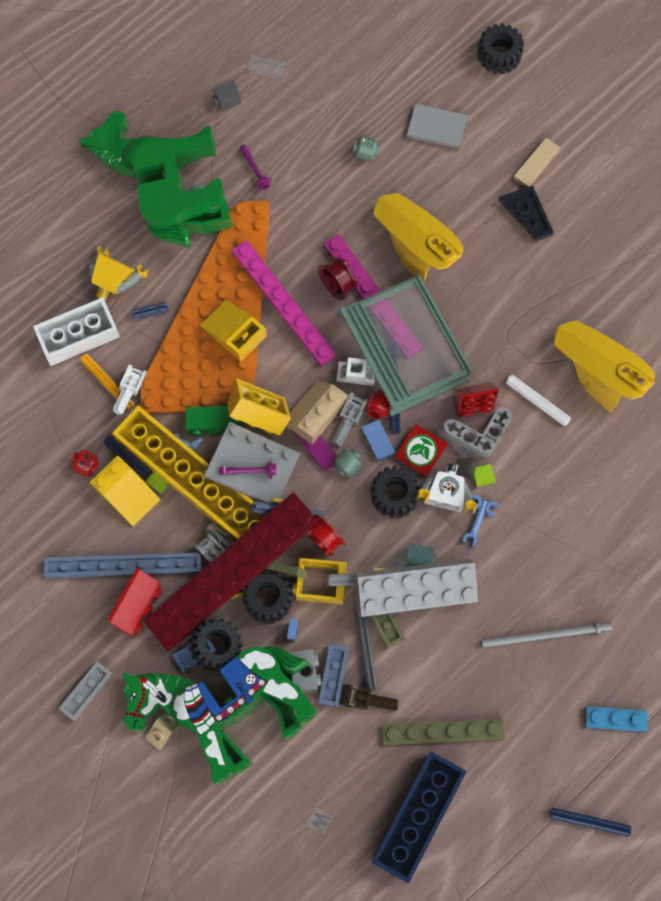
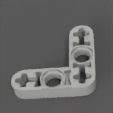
(484, 439)

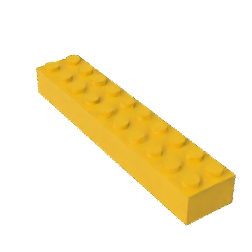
(185, 472)

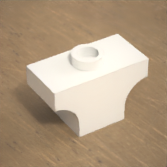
(355, 372)

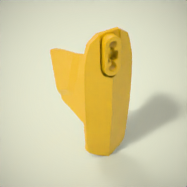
(415, 233)
(603, 364)

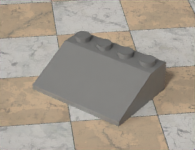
(247, 449)

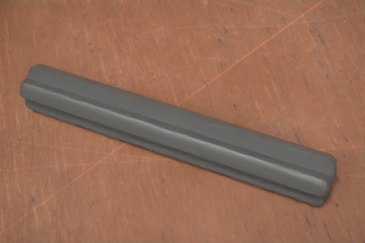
(366, 650)

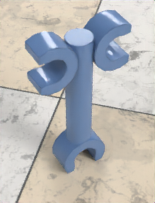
(482, 507)

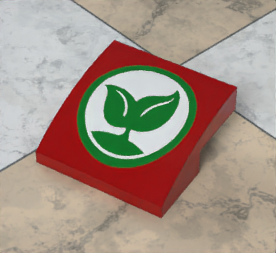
(421, 450)

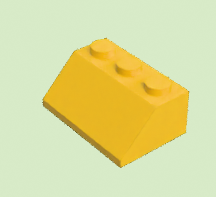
(258, 407)

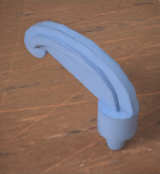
(193, 445)

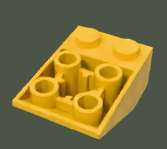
(234, 329)

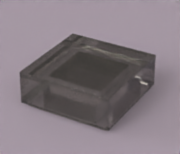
(466, 467)

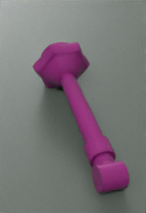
(263, 182)
(269, 469)

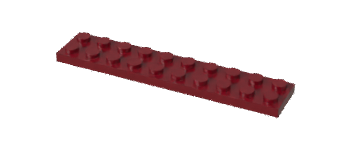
(231, 571)

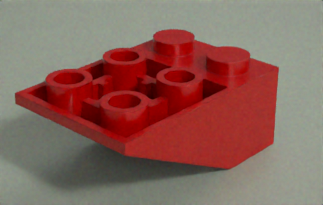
(475, 399)

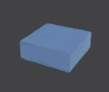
(292, 630)

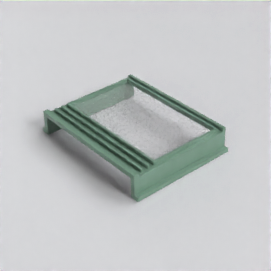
(407, 344)

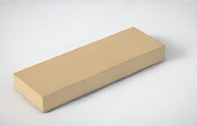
(537, 163)

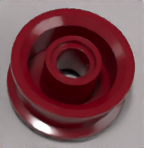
(338, 278)

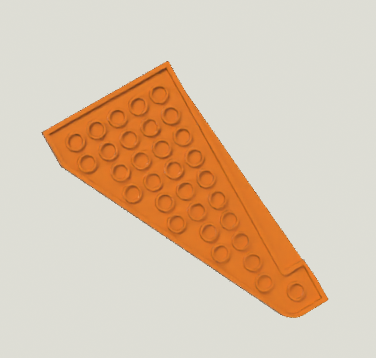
(190, 363)

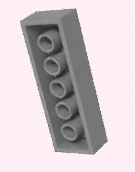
(415, 587)

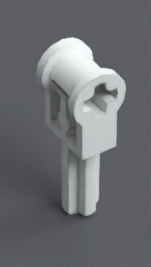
(129, 386)

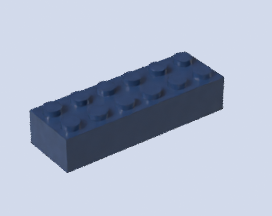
(419, 817)

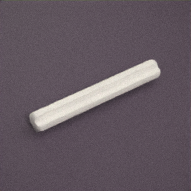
(538, 400)

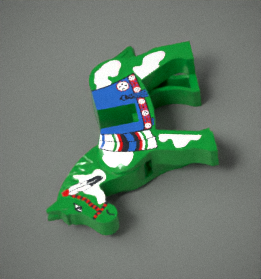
(253, 676)

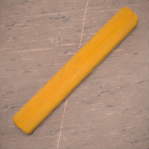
(103, 378)

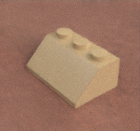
(316, 410)

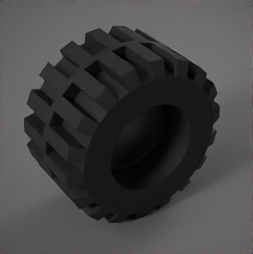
(502, 36)
(394, 476)
(273, 612)
(226, 632)

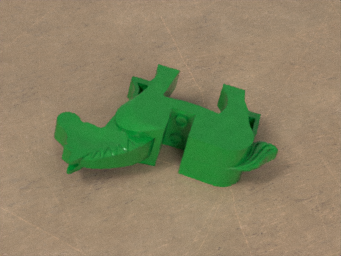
(155, 164)

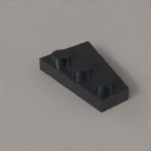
(528, 211)

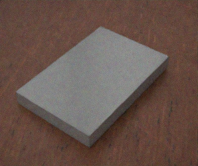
(437, 126)

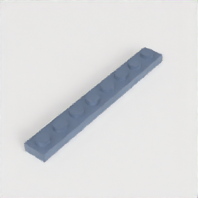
(122, 565)

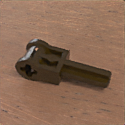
(362, 698)

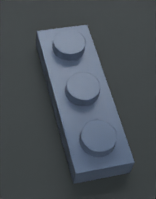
(333, 675)

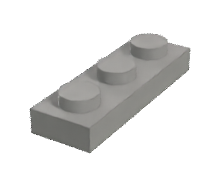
(85, 691)

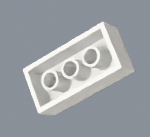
(76, 331)

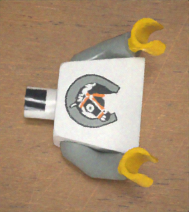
(447, 491)

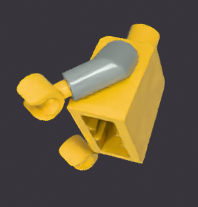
(112, 275)

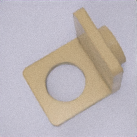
(161, 731)

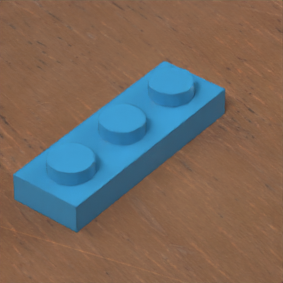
(616, 719)

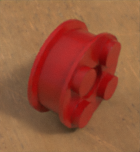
(325, 537)

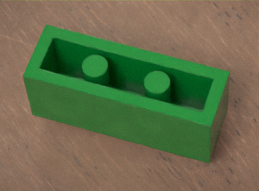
(208, 420)

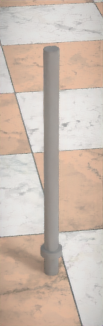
(596, 628)

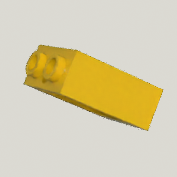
(320, 564)

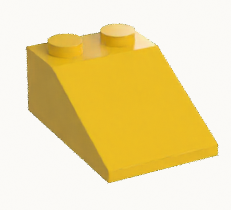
(125, 491)

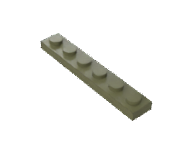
(443, 732)

